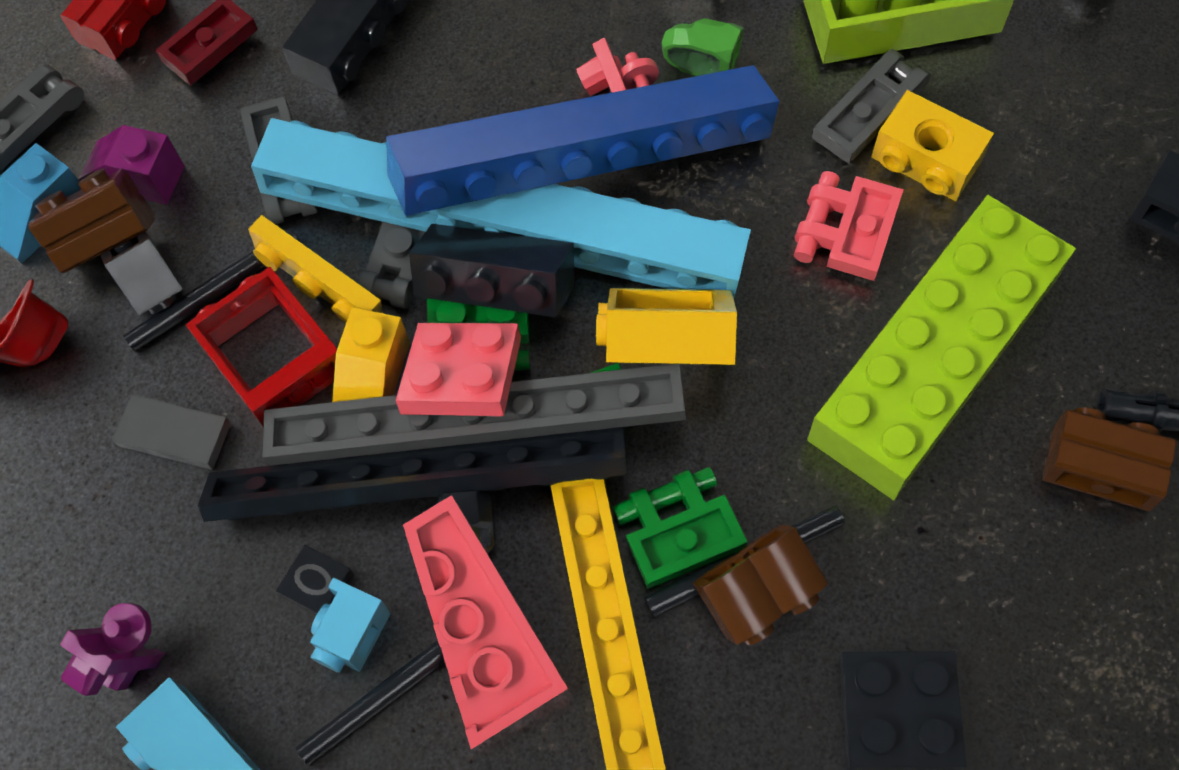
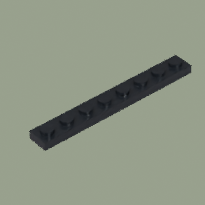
(413, 474)

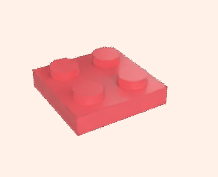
(459, 369)

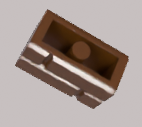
(91, 220)
(1110, 458)

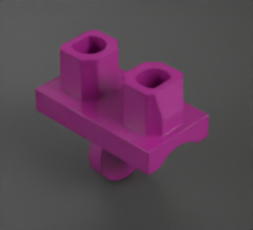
(111, 652)

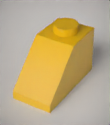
(369, 356)

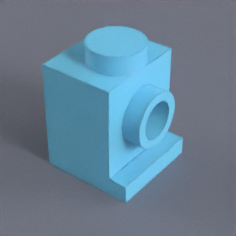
(347, 627)

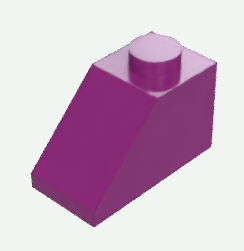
(144, 155)

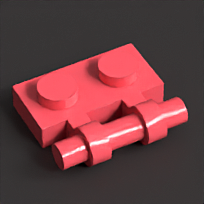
(863, 228)

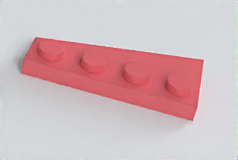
(485, 638)

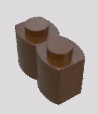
(761, 585)

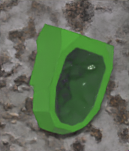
(703, 46)

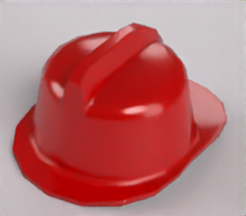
(30, 330)

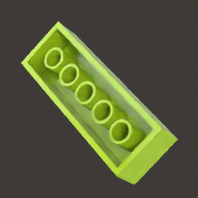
(939, 346)

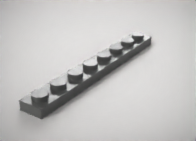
(531, 410)

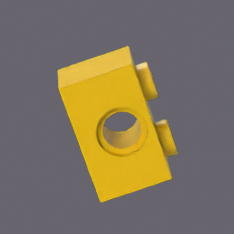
(920, 124)

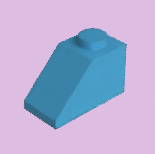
(21, 188)

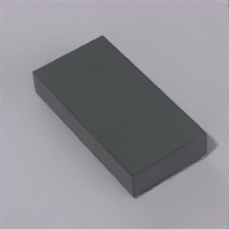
(171, 432)

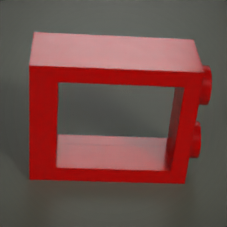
(251, 300)

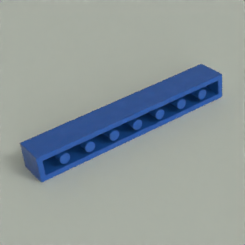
(578, 138)

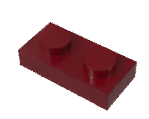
(206, 40)

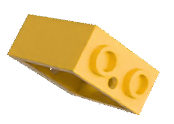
(668, 326)

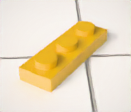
(309, 271)

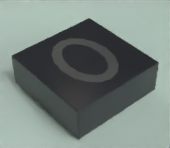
(309, 579)

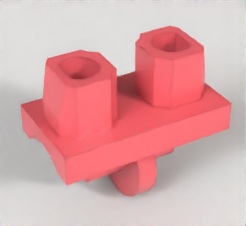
(607, 71)

